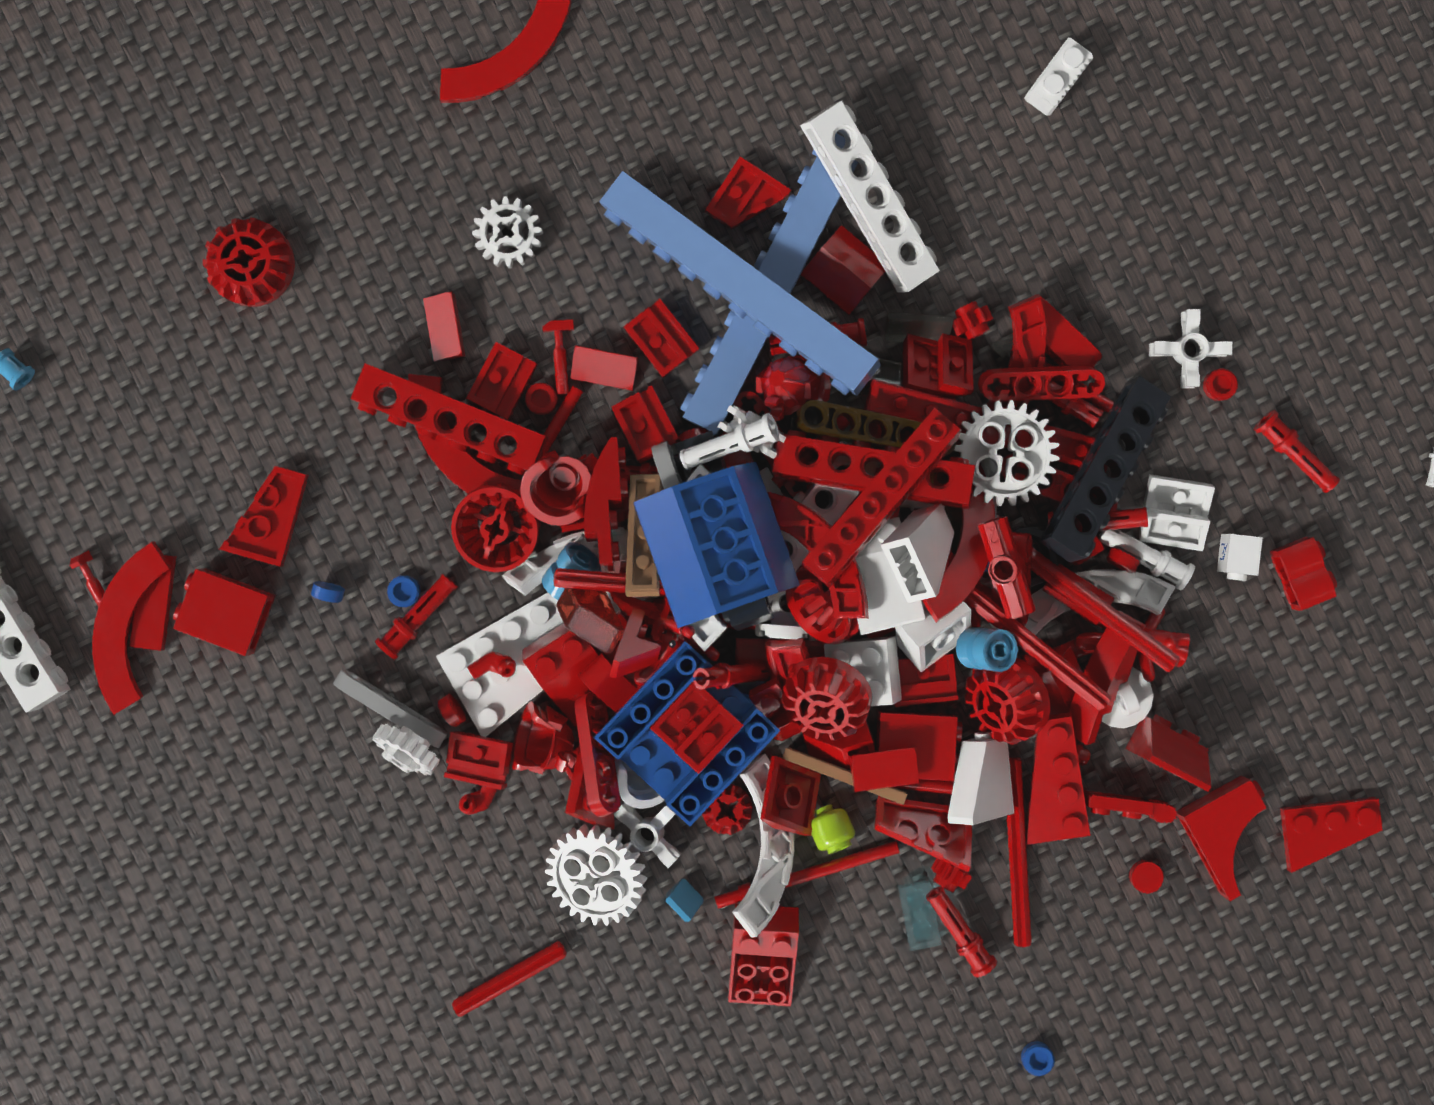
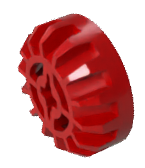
(270, 267)
(479, 545)
(813, 610)
(827, 687)
(1009, 702)

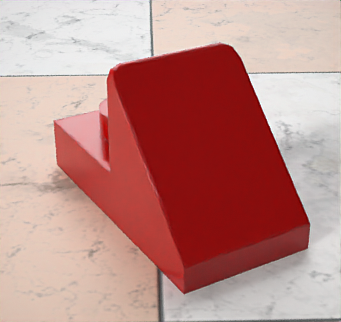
(634, 651)
(768, 700)

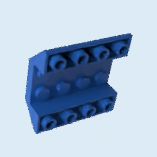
(716, 543)
(632, 741)

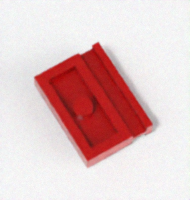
(661, 338)
(502, 381)
(645, 423)
(930, 686)
(478, 759)

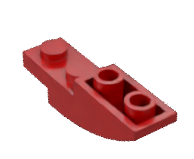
(603, 494)

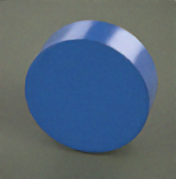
(404, 591)
(327, 592)
(1037, 1058)

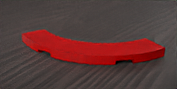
(512, 62)
(1028, 345)
(455, 464)
(809, 528)
(968, 561)
(113, 625)

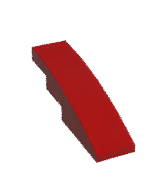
(1107, 668)

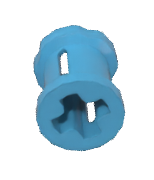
(14, 370)

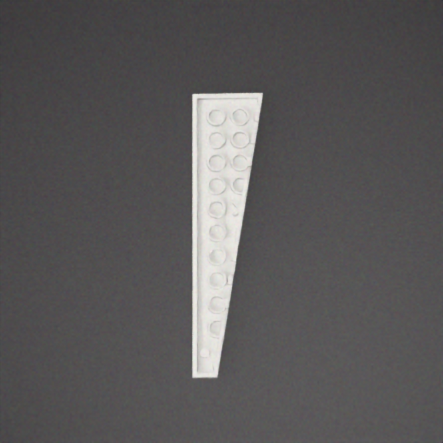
(496, 698)

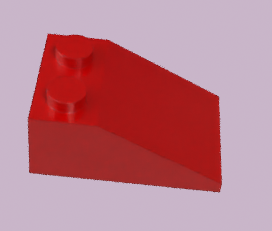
(556, 663)
(1172, 751)

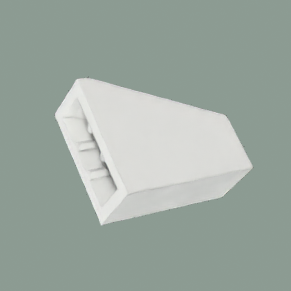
(920, 552)
(981, 782)

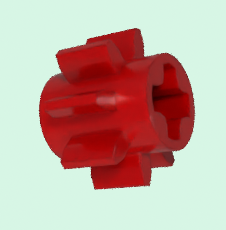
(972, 320)
(950, 876)

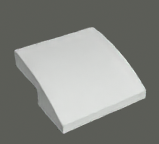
(1177, 512)

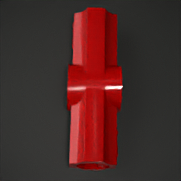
(1014, 587)

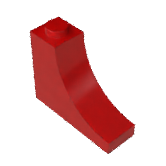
(1216, 825)

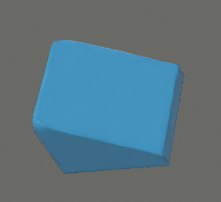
(684, 899)

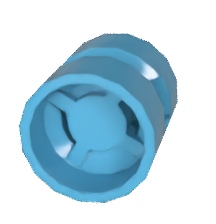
(571, 557)
(986, 649)

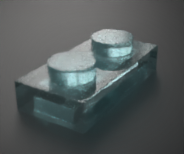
(919, 916)

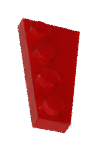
(1057, 791)

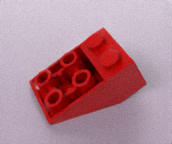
(765, 964)

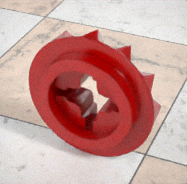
(742, 811)

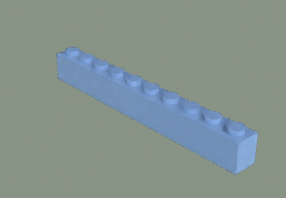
(783, 265)
(740, 284)

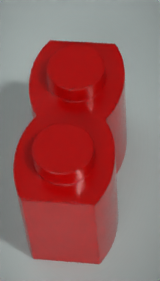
(1304, 573)

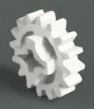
(516, 223)
(406, 749)

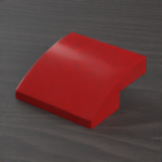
(938, 366)
(696, 727)

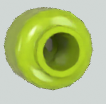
(832, 829)

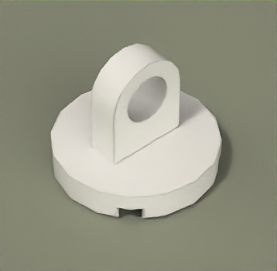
(782, 625)
(1131, 702)

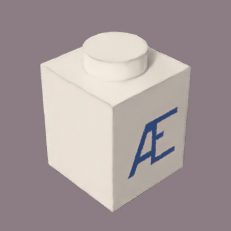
(1239, 556)

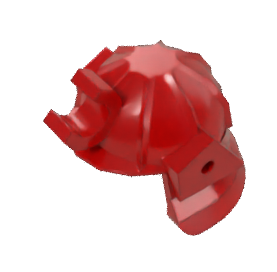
(789, 384)
(557, 487)
(542, 741)

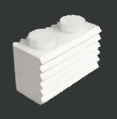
(1058, 76)

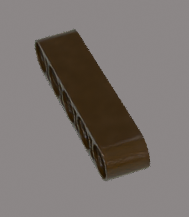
(859, 424)

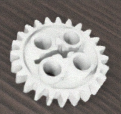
(1035, 456)
(572, 879)

